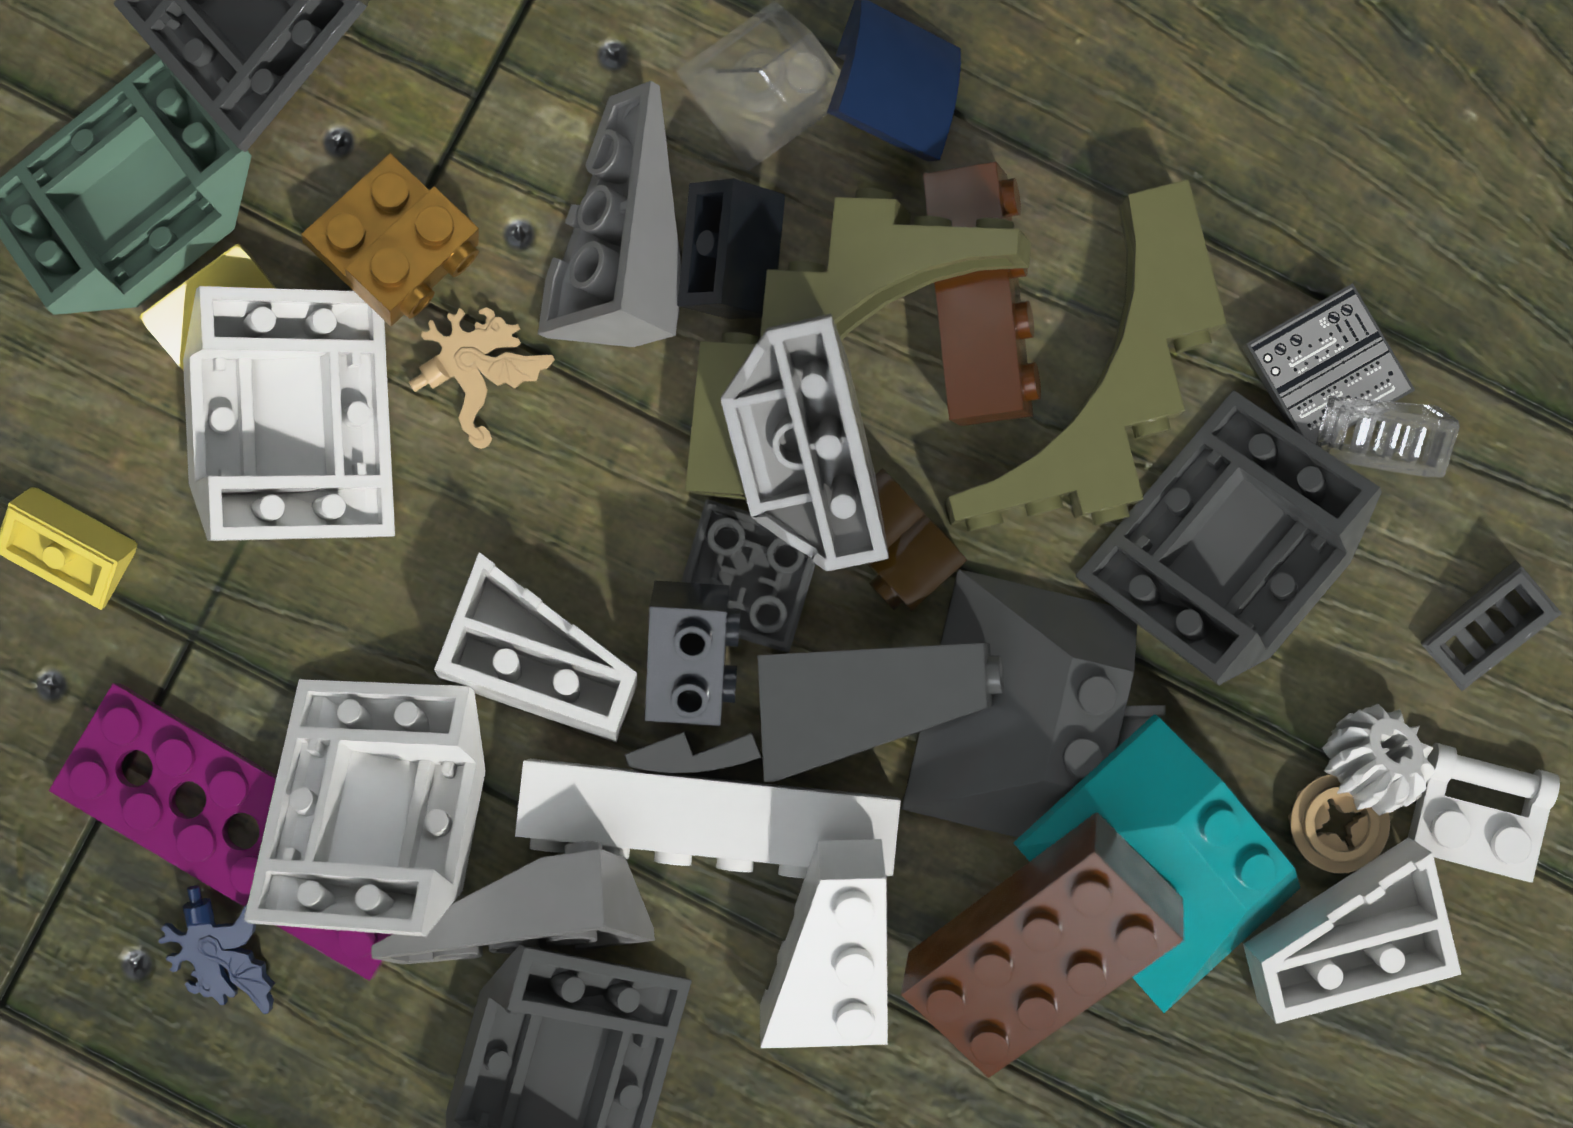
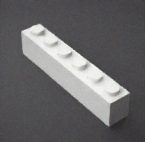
(695, 816)

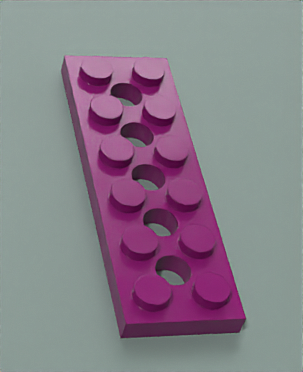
(149, 815)

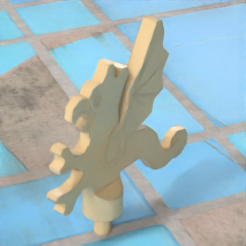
(466, 353)

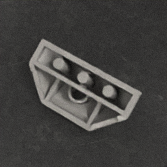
(806, 445)

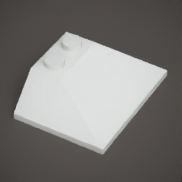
(287, 415)
(370, 808)

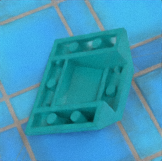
(1192, 835)

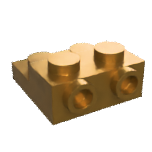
(393, 240)

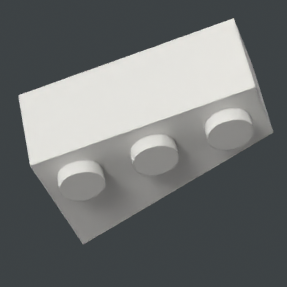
(532, 658)

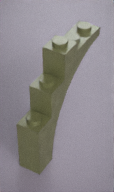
(870, 264)
(1167, 301)

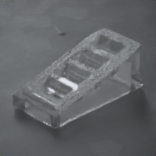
(1424, 444)

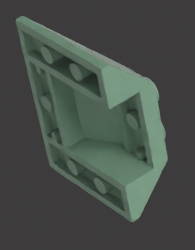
(122, 196)

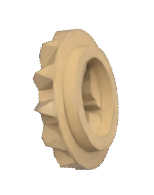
(1366, 832)

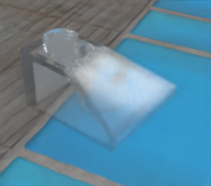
(763, 83)

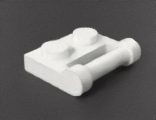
(1481, 834)

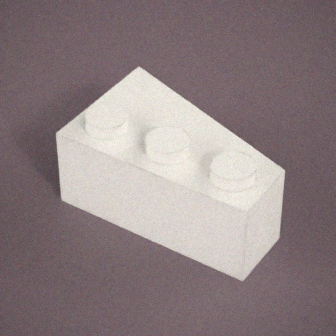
(1357, 939)
(835, 955)

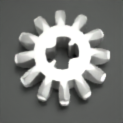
(1378, 759)

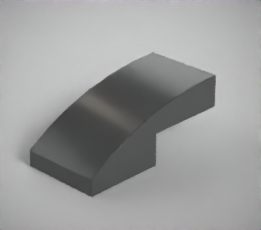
(677, 755)

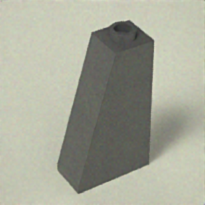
(854, 700)

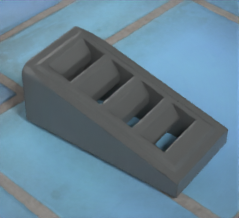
(1503, 644)

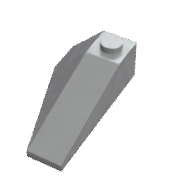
(624, 247)
(564, 899)

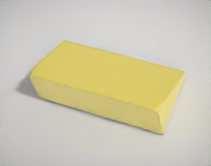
(171, 316)
(65, 546)

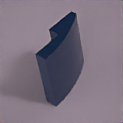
(896, 81)

